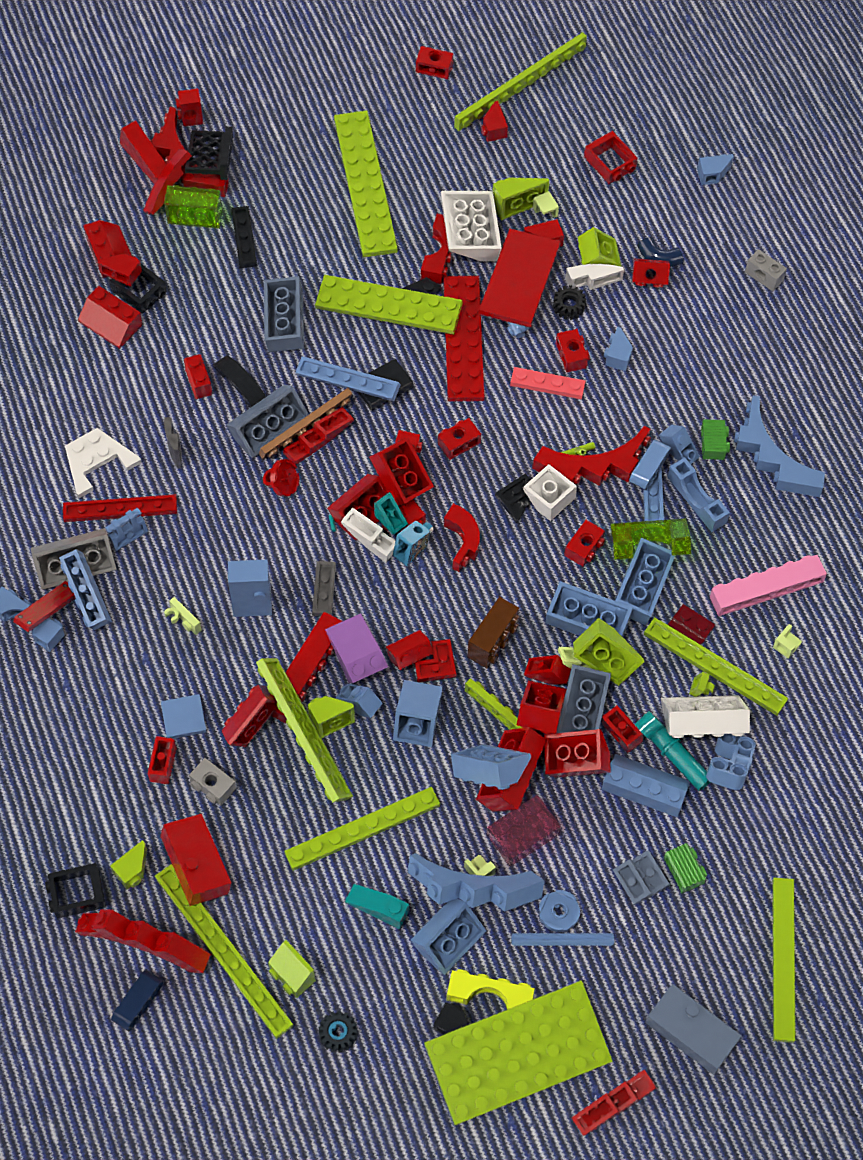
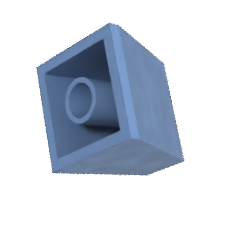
(417, 713)

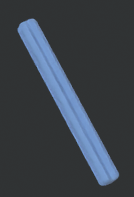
(562, 939)

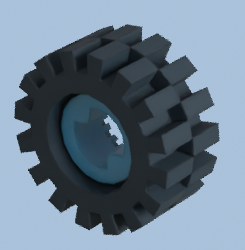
(345, 1039)

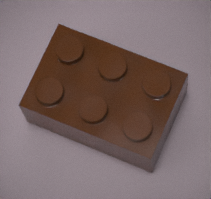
(493, 633)

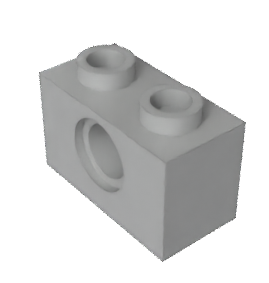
(765, 270)
(208, 772)

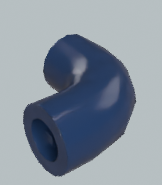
(650, 251)

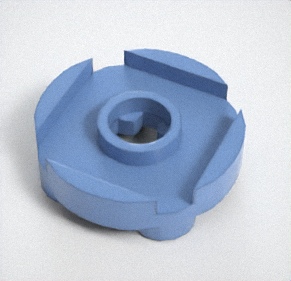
(570, 907)

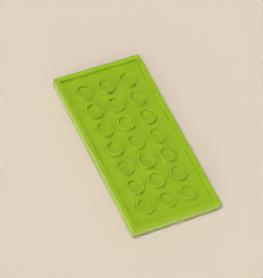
(517, 1052)

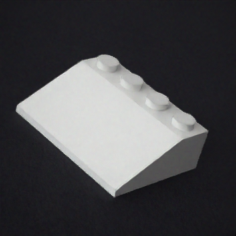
(471, 224)
(706, 716)

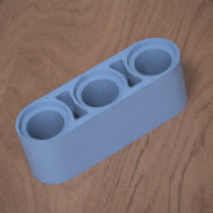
(650, 464)

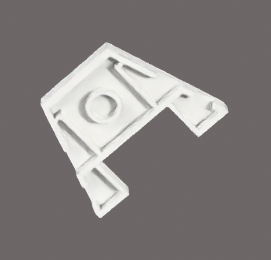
(91, 453)

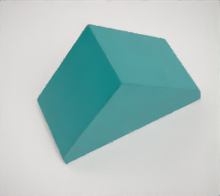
(389, 514)

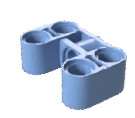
(731, 772)

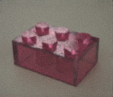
(523, 830)

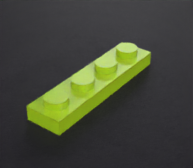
(491, 704)

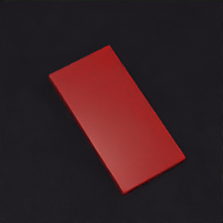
(519, 278)

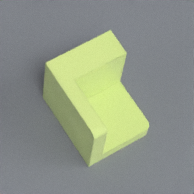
(545, 204)
(786, 642)
(479, 866)

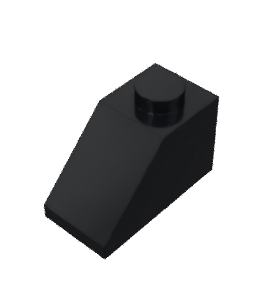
(450, 1019)

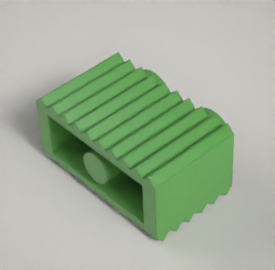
(714, 439)
(685, 868)

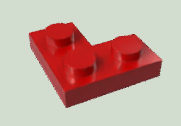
(441, 666)

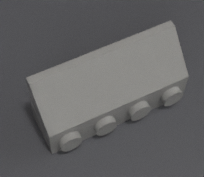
(92, 544)

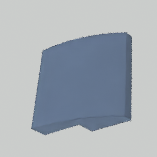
(641, 877)

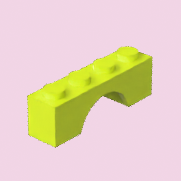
(466, 986)

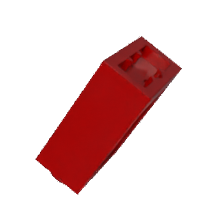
(603, 144)

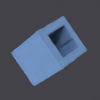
(714, 168)
(620, 351)
(680, 442)
(362, 698)

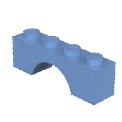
(709, 510)
(45, 634)

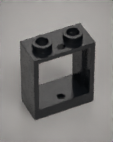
(148, 299)
(96, 903)

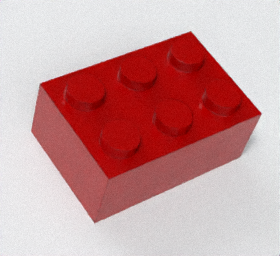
(401, 471)
(541, 707)

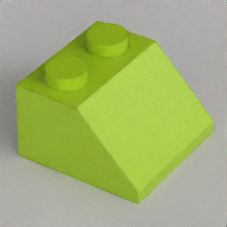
(598, 248)
(330, 714)
(291, 970)

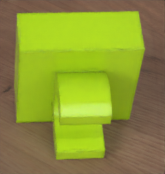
(701, 685)

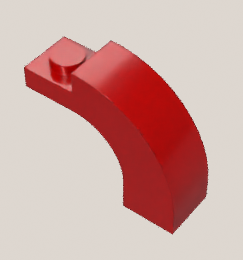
(466, 527)

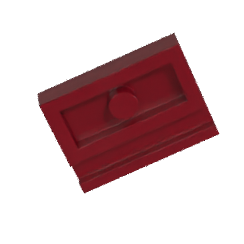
(691, 624)

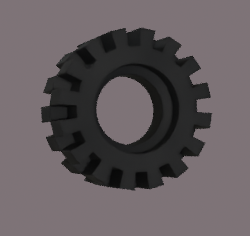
(569, 311)

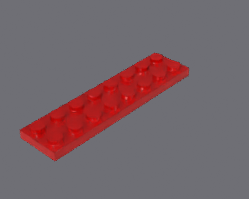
(464, 347)

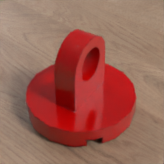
(282, 477)

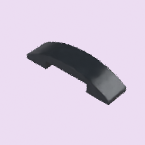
(240, 379)

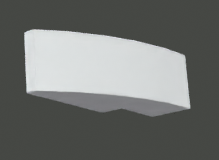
(593, 275)
(369, 534)

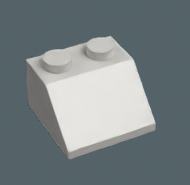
(550, 492)

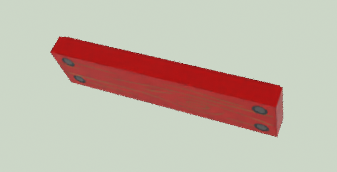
(45, 607)

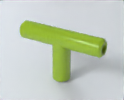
(581, 450)

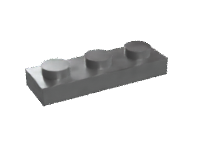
(324, 588)

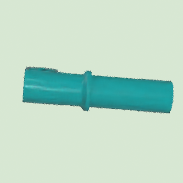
(673, 750)

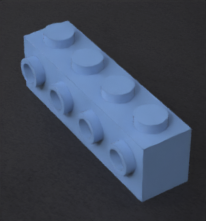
(85, 589)

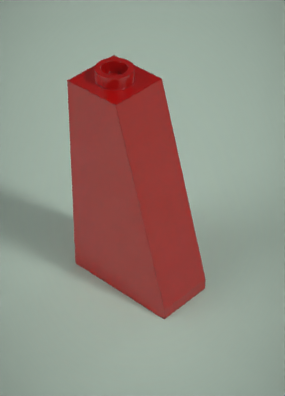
(142, 150)

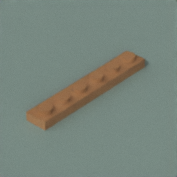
(299, 428)

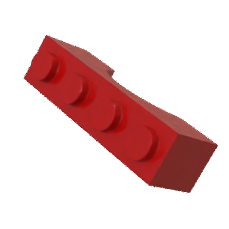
(435, 264)

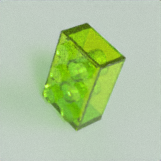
(193, 206)

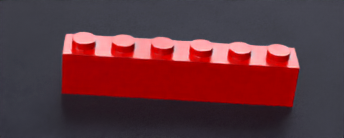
(310, 659)

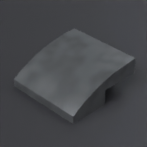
(173, 442)

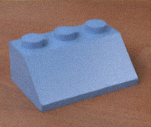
(448, 935)

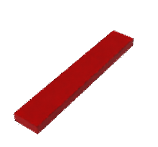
(118, 507)

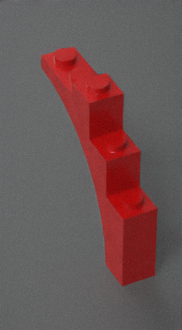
(167, 146)
(596, 467)
(141, 935)

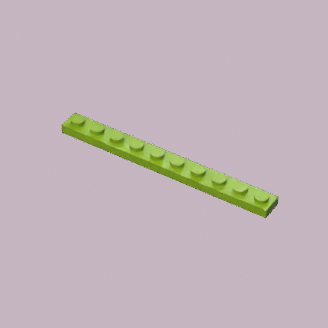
(520, 81)
(226, 955)

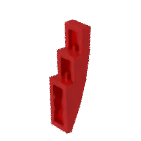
(168, 176)
(319, 435)
(614, 1103)

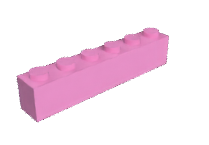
(767, 585)

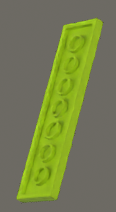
(388, 304)
(304, 729)

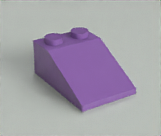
(356, 648)

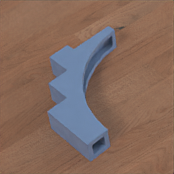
(788, 473)
(447, 885)

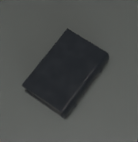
(391, 371)

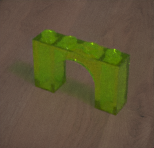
(672, 532)

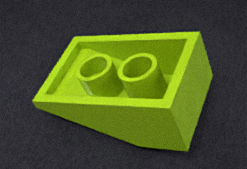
(517, 194)
(607, 651)

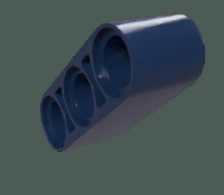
(137, 1000)

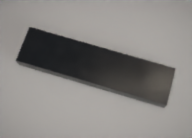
(244, 237)

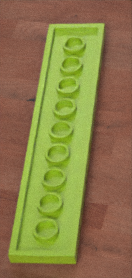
(365, 184)

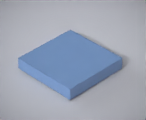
(183, 716)

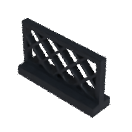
(222, 153)

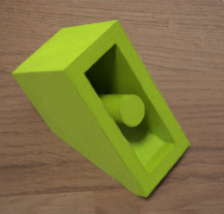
(131, 866)

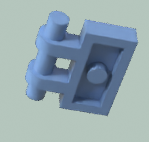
(124, 535)

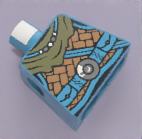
(412, 541)

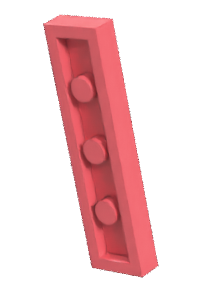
(547, 383)

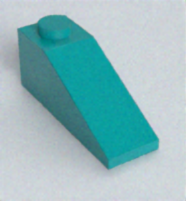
(379, 905)

